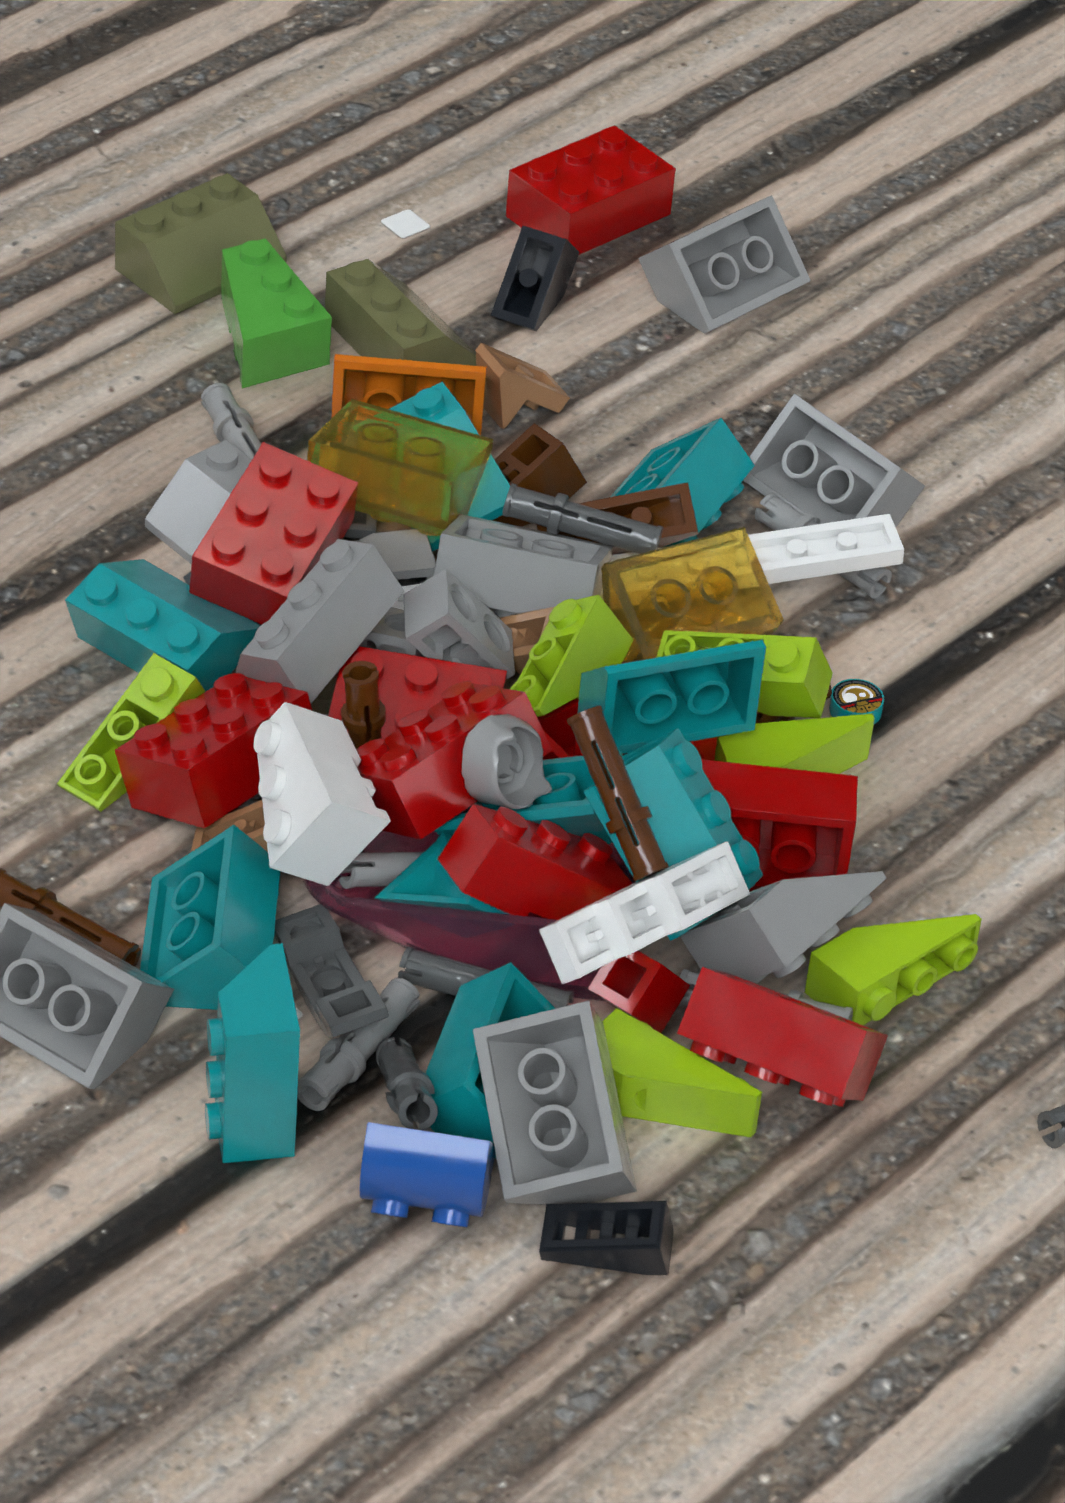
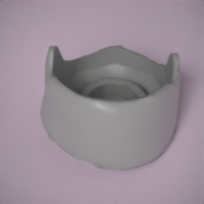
(504, 763)

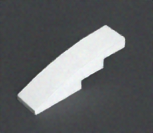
(644, 912)

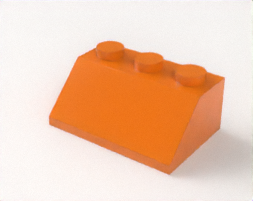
(392, 381)

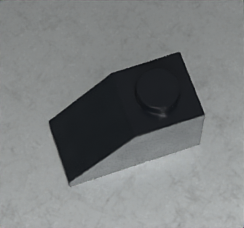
(535, 278)

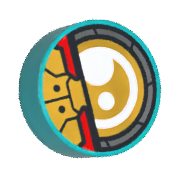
(856, 698)

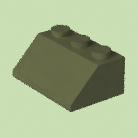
(179, 243)
(387, 319)

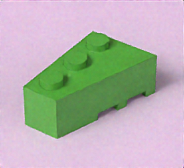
(271, 315)

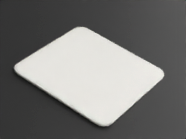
(405, 223)

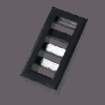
(629, 1254)

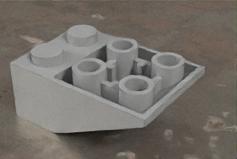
(778, 924)

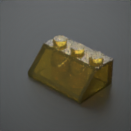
(403, 464)
(690, 587)

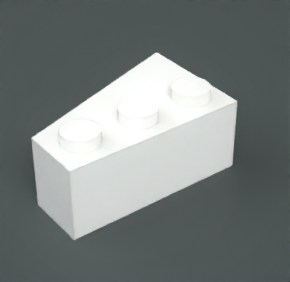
(313, 795)

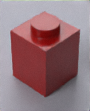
(640, 988)

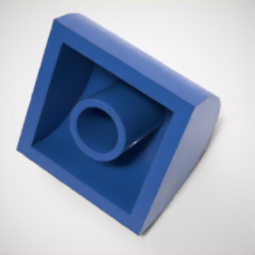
(425, 1171)

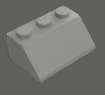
(726, 267)
(828, 469)
(196, 497)
(520, 566)
(323, 619)
(72, 998)
(554, 1108)

